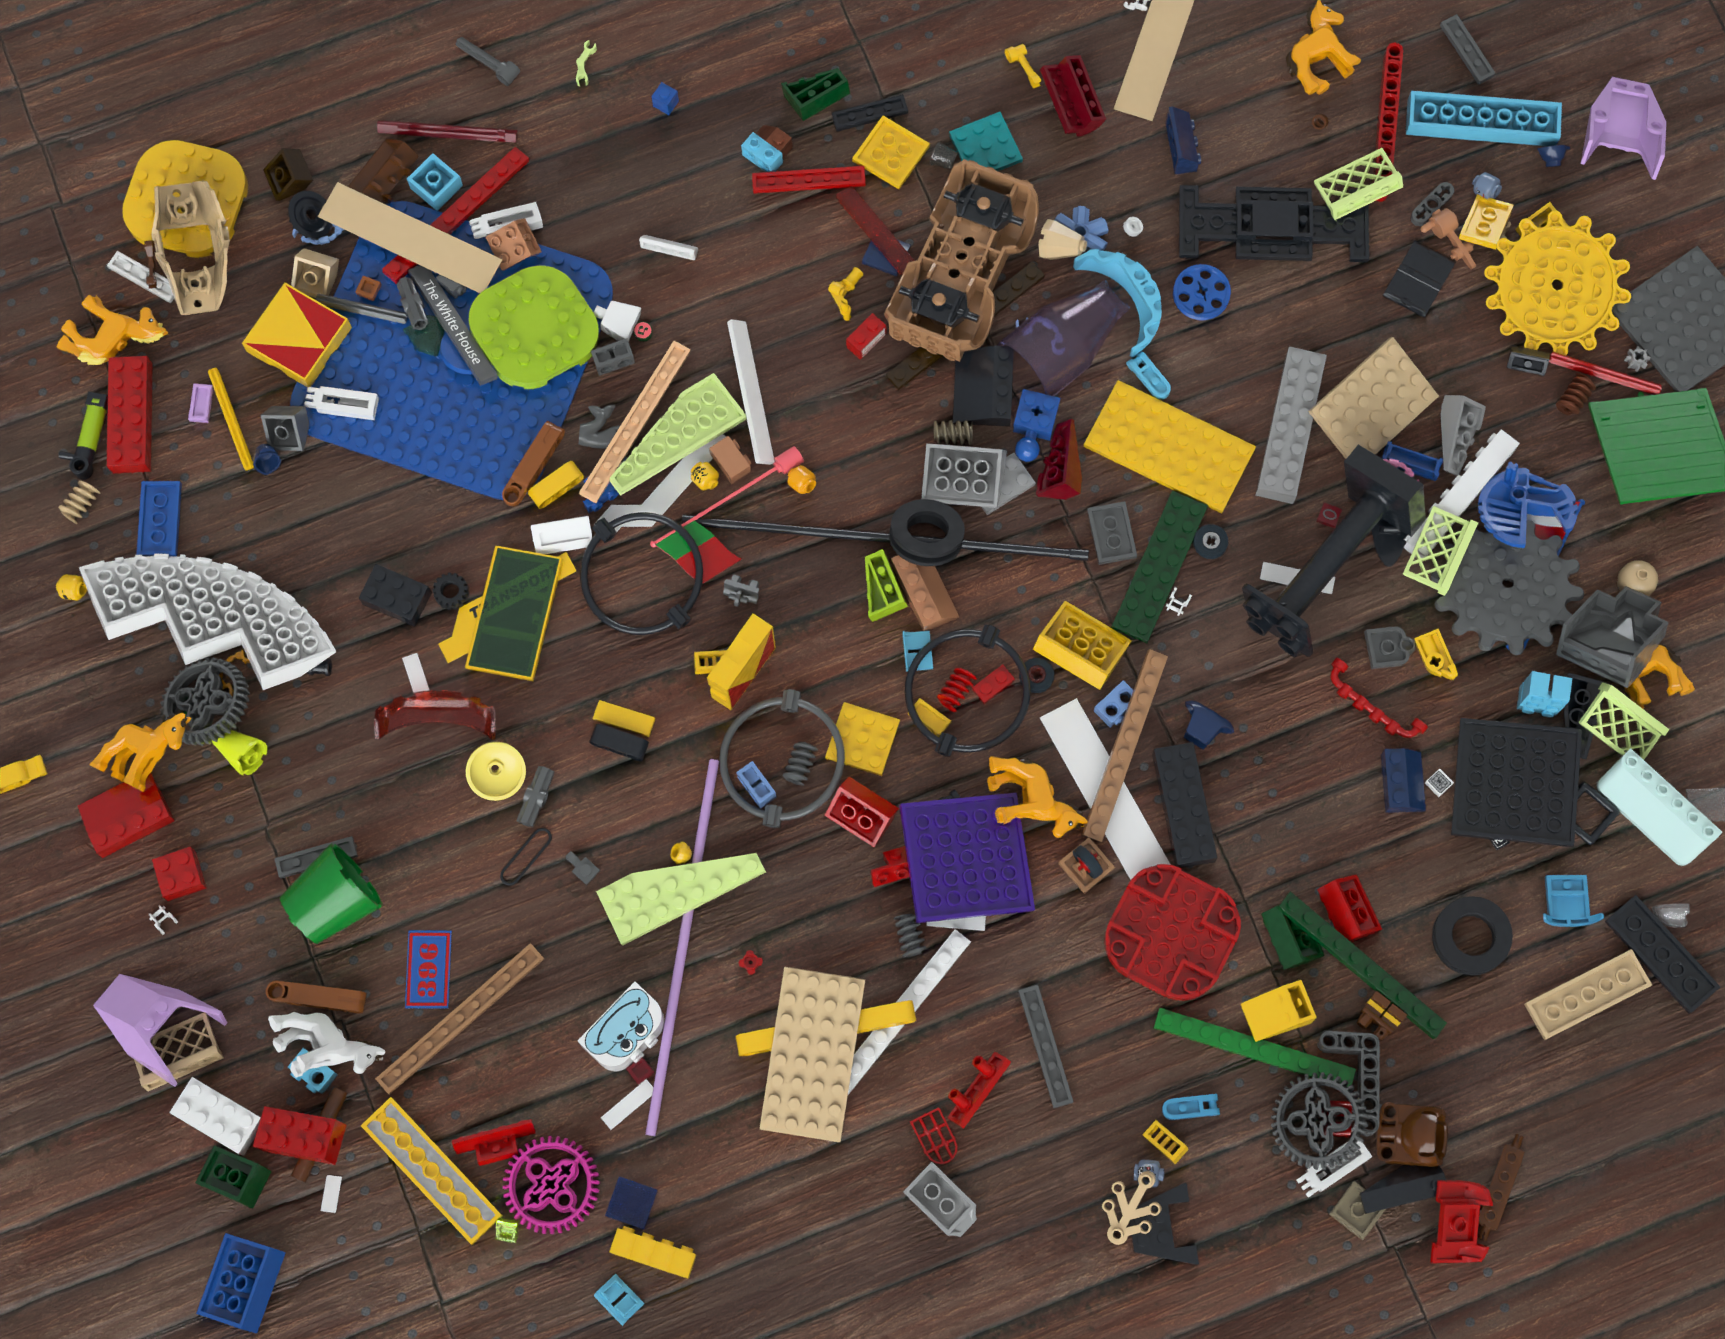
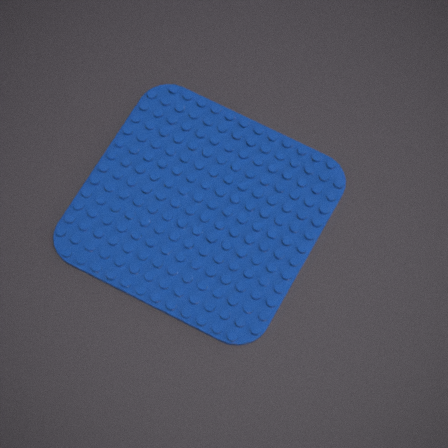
(425, 410)

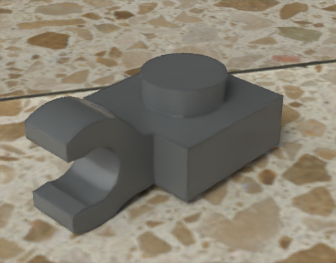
(584, 869)

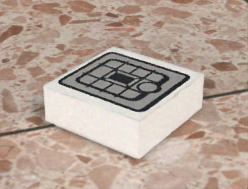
(1439, 782)

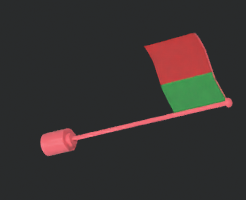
(714, 554)

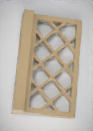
(185, 1064)

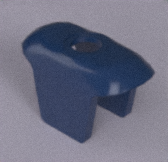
(1205, 724)

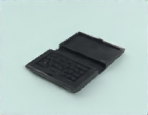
(1419, 278)

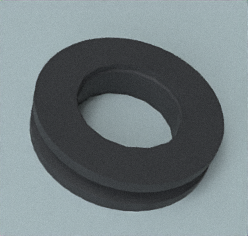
(922, 552)
(1491, 915)

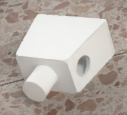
(618, 319)

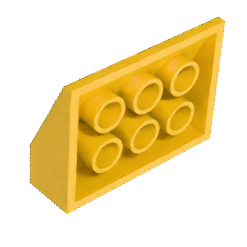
(1082, 645)

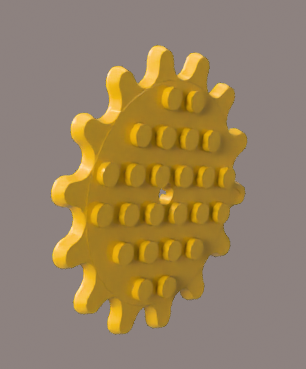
(1562, 255)

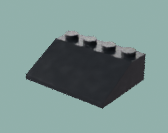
(984, 386)

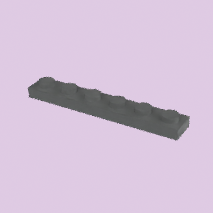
(1045, 1046)

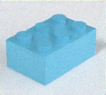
(1536, 698)

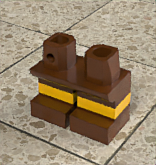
(1371, 1014)

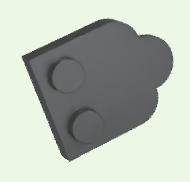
(1388, 647)

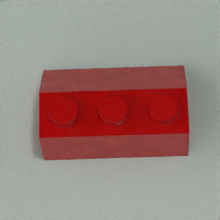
(861, 811)
(1349, 908)

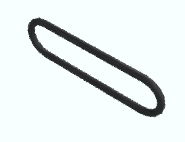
(519, 851)

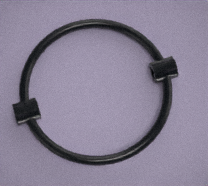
(677, 615)
(946, 742)

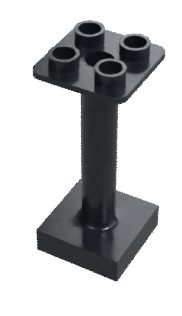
(1379, 494)

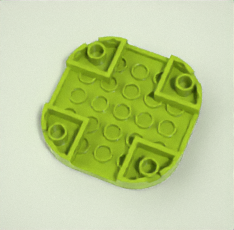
(533, 326)

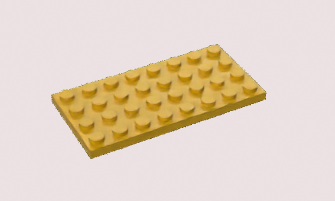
(1169, 446)

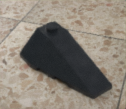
(1402, 1187)

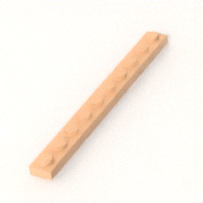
(634, 421)

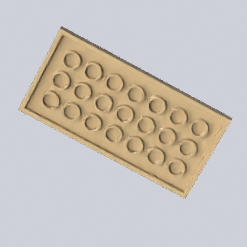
(812, 1054)

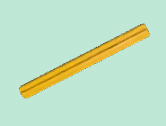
(231, 419)

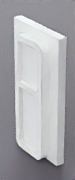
(561, 535)

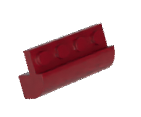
(1073, 96)

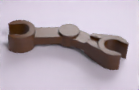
(150, 250)

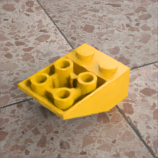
(1278, 1011)

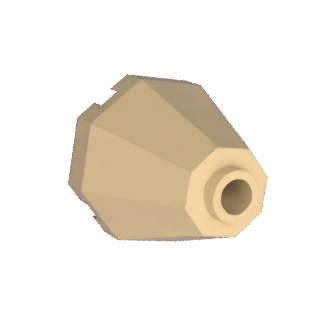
(1060, 241)

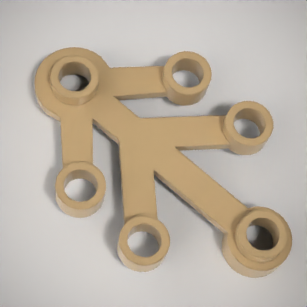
(1129, 1211)

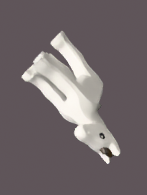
(327, 1041)

